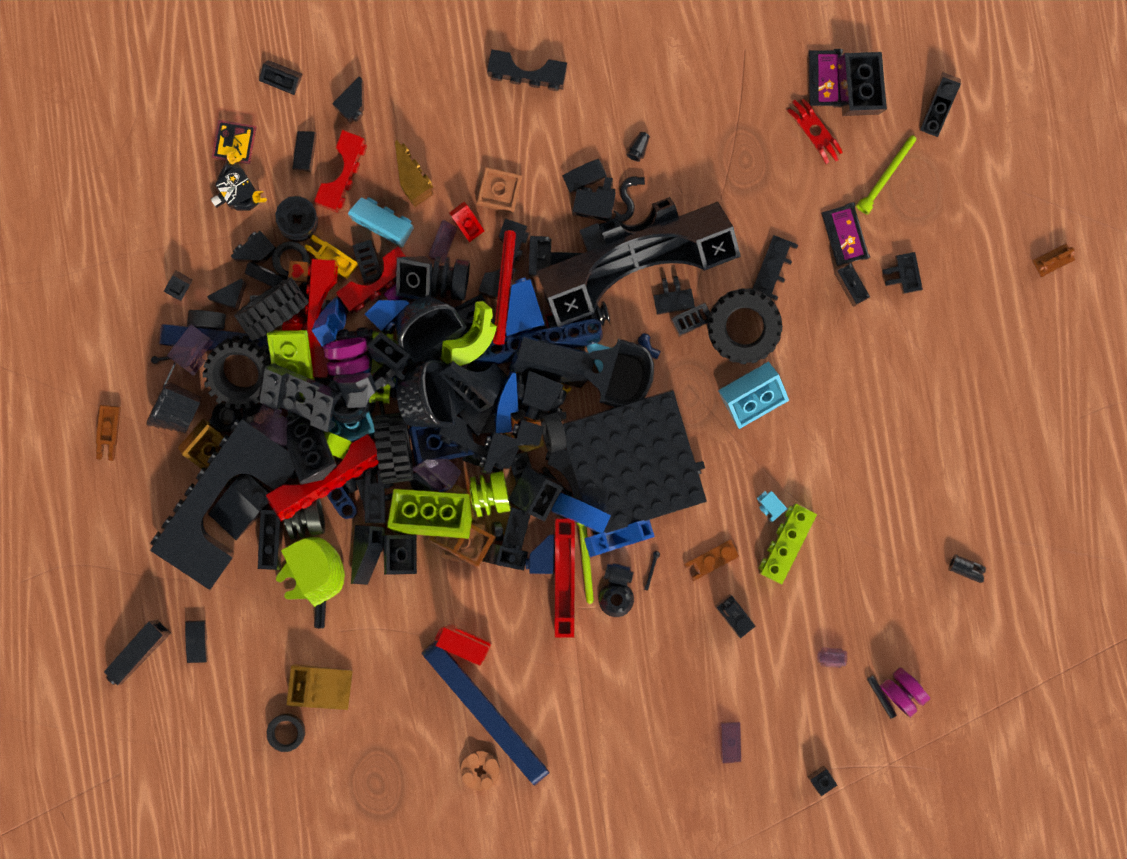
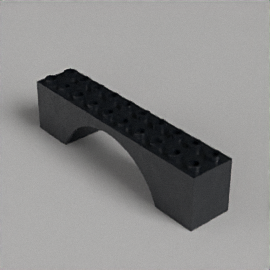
(695, 239)

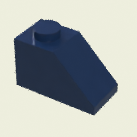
(542, 558)

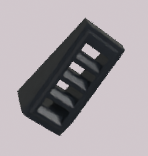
(367, 279)
(675, 320)

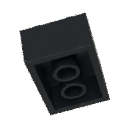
(862, 83)

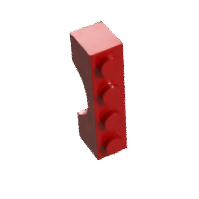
(332, 194)
(355, 295)

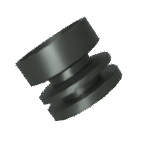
(310, 518)

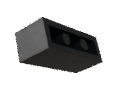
(270, 541)

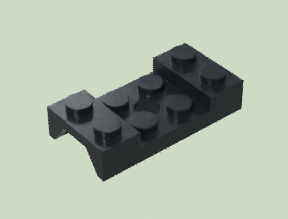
(282, 390)

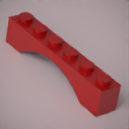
(323, 278)
(291, 498)
(564, 578)

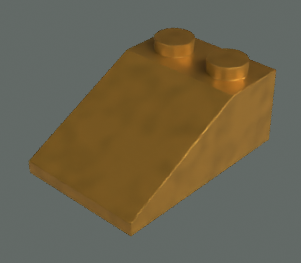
(201, 444)

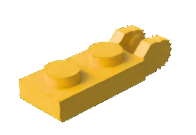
(328, 252)

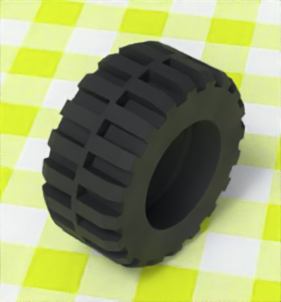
(744, 352)

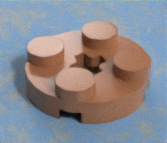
(470, 776)

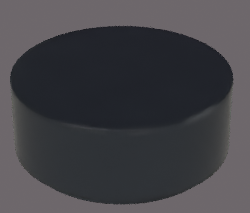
(497, 530)

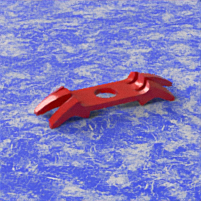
(823, 138)

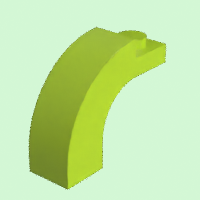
(474, 341)

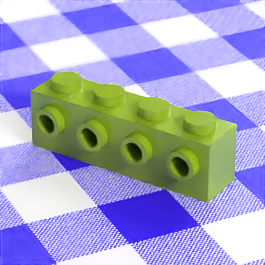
(788, 543)

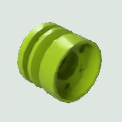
(489, 494)

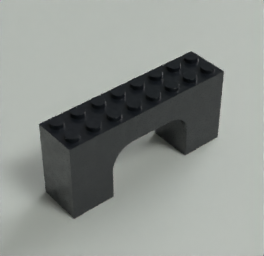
(184, 538)

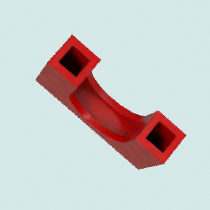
(463, 644)

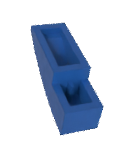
(330, 321)
(506, 404)

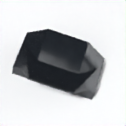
(355, 388)

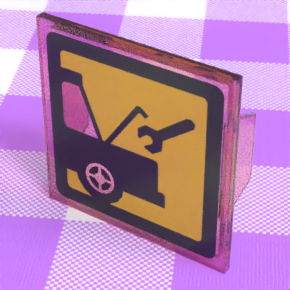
(232, 137)

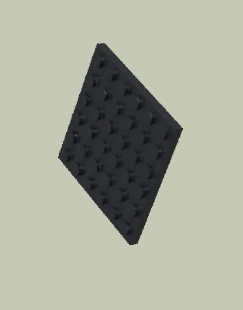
(634, 461)

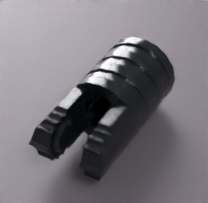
(967, 568)

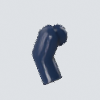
(644, 341)

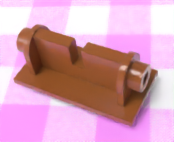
(1054, 259)

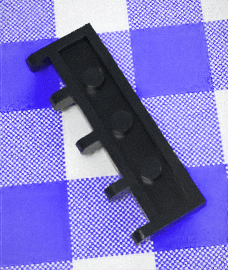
(772, 266)

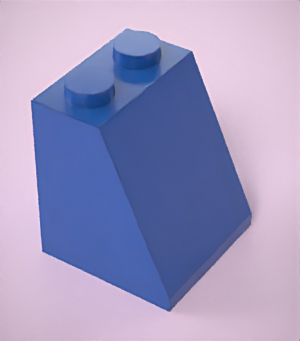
(523, 311)

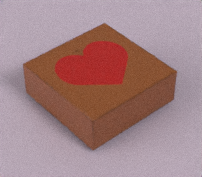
(299, 271)

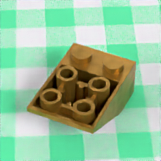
(414, 185)
(319, 687)

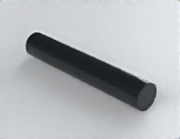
(881, 696)

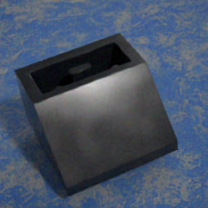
(535, 493)

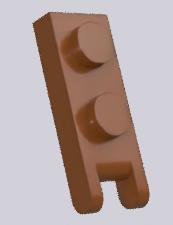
(713, 559)

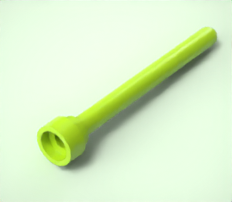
(865, 204)
(586, 565)

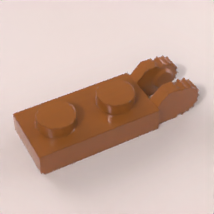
(107, 430)

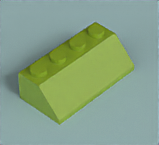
(430, 513)

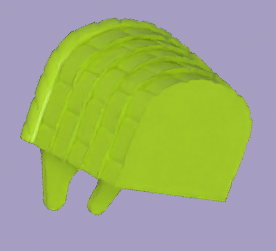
(314, 568)

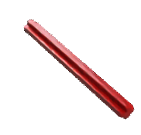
(504, 287)

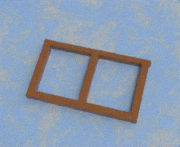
(455, 551)

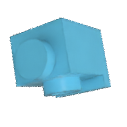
(771, 505)

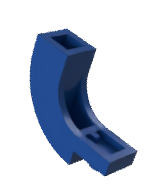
(580, 513)
(619, 538)

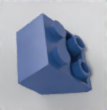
(384, 314)

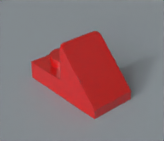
(466, 222)

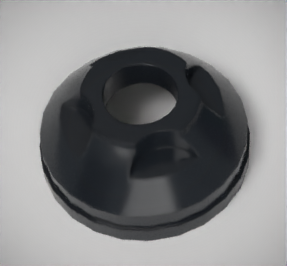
(605, 599)

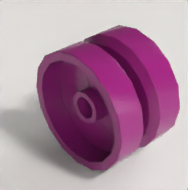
(347, 356)
(905, 691)

